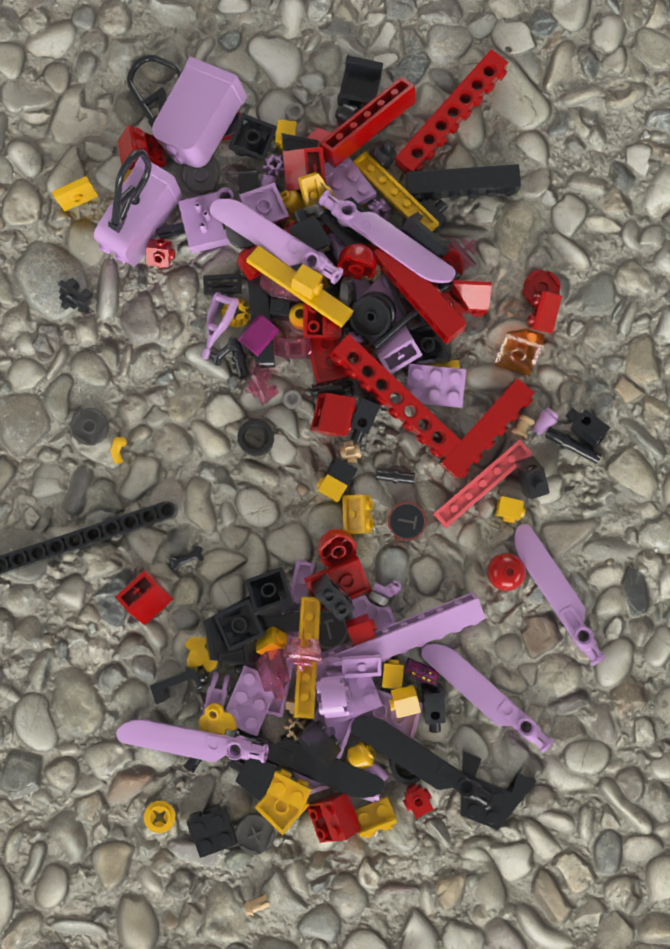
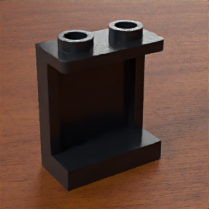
(360, 81)
(424, 236)
(160, 688)

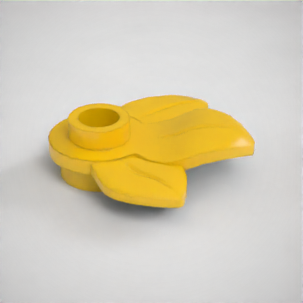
(199, 654)
(219, 723)

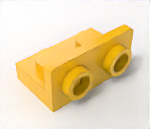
(357, 514)
(289, 789)
(375, 817)

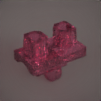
(469, 246)
(258, 386)
(303, 655)

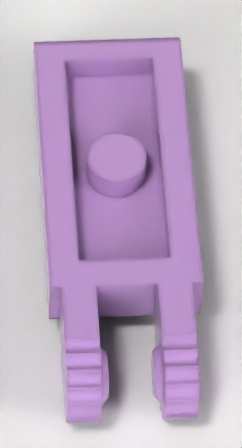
(355, 666)
(217, 695)

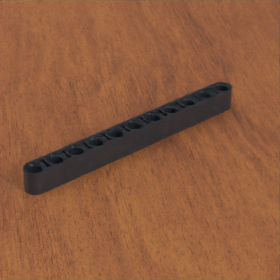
(257, 296)
(86, 540)

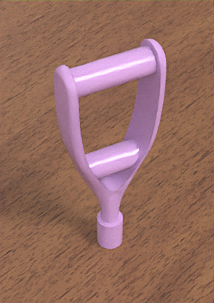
(214, 330)

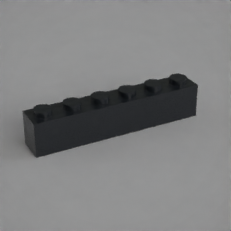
(464, 182)

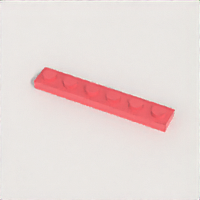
(481, 484)

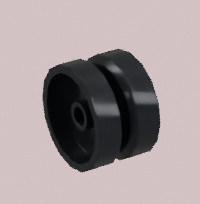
(372, 304)

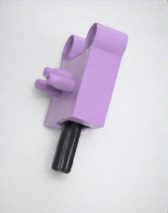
(200, 226)

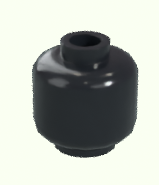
(345, 112)

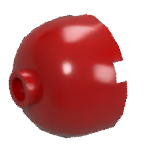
(357, 261)
(336, 547)
(506, 571)

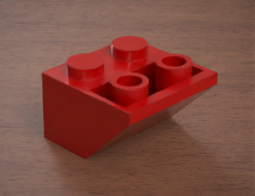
(135, 138)
(302, 163)
(544, 311)
(318, 326)
(333, 414)
(144, 597)
(334, 818)

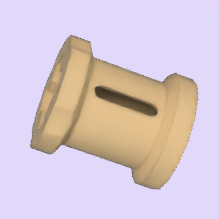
(522, 427)

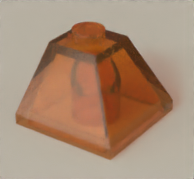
(520, 351)

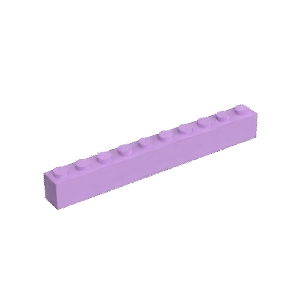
(411, 632)

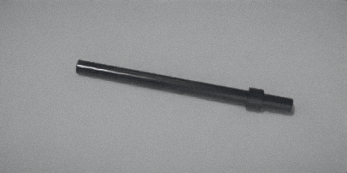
(443, 287)

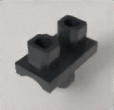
(72, 298)

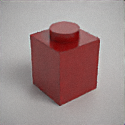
(361, 629)

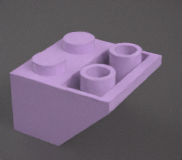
(398, 351)

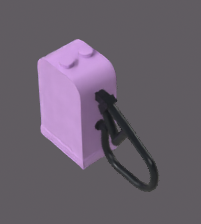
(195, 111)
(137, 209)

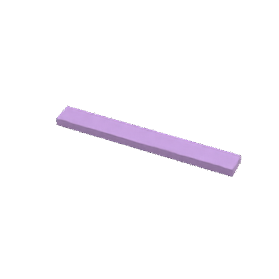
(299, 589)

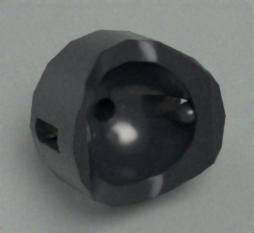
(384, 152)

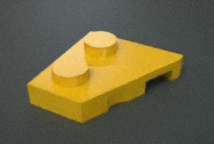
(312, 189)

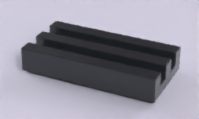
(238, 284)

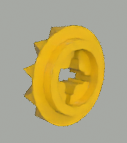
(241, 319)
(150, 815)

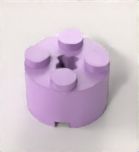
(334, 696)

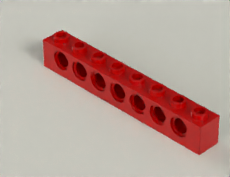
(492, 64)
(447, 439)

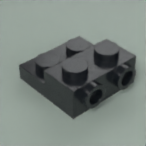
(212, 830)

